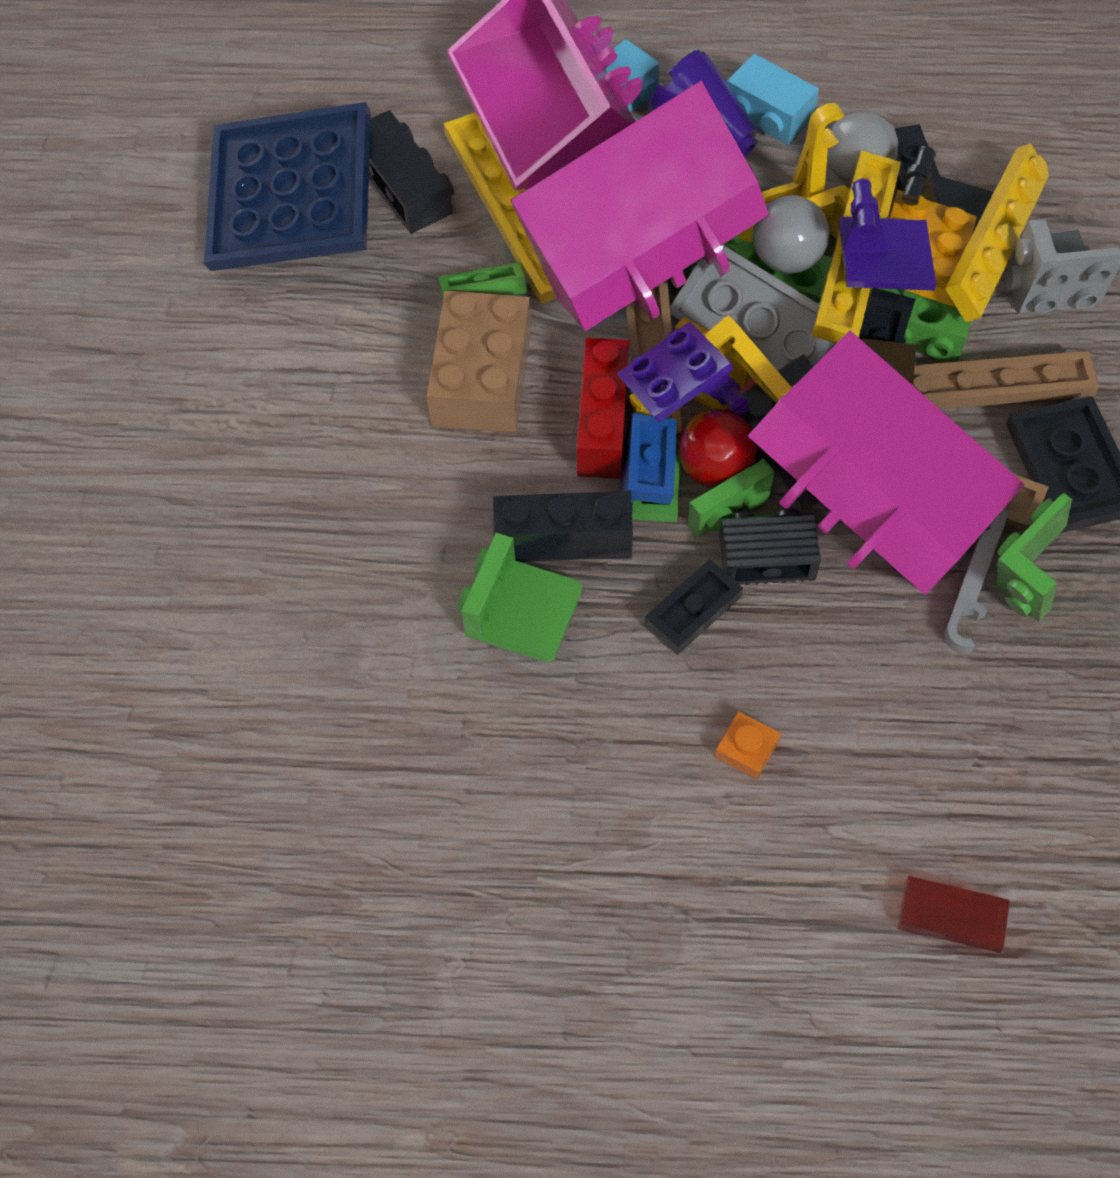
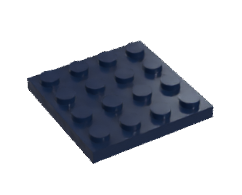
(288, 187)

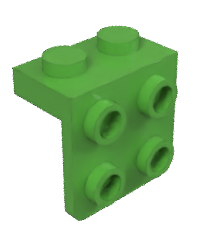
(1024, 583)
(517, 603)

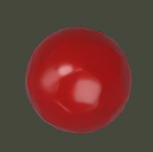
(716, 447)

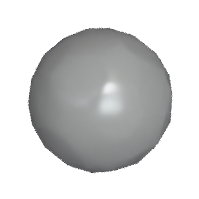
(860, 132)
(791, 235)

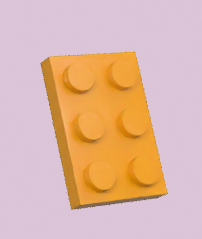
(948, 235)

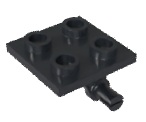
(940, 189)

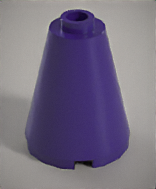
(698, 67)

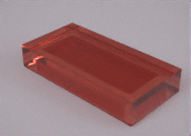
(954, 914)

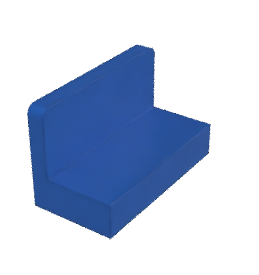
(649, 459)

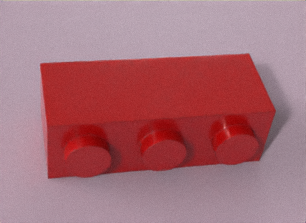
(602, 408)

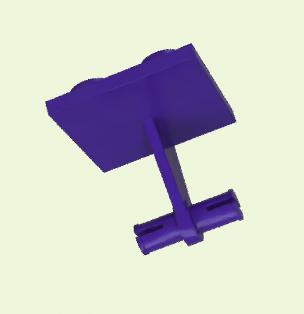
(884, 250)
(680, 371)

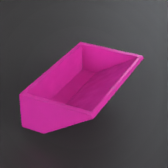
(542, 85)
(641, 209)
(885, 463)

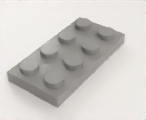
(764, 307)

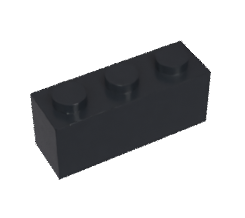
(407, 174)
(566, 525)

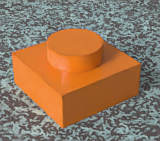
(747, 745)

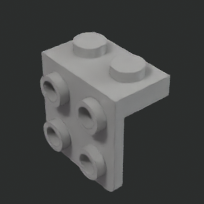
(1054, 281)

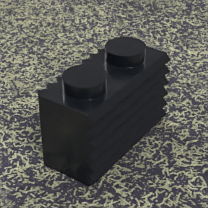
(770, 547)

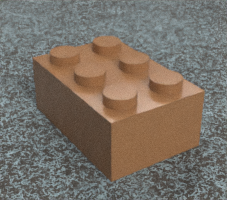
(479, 361)

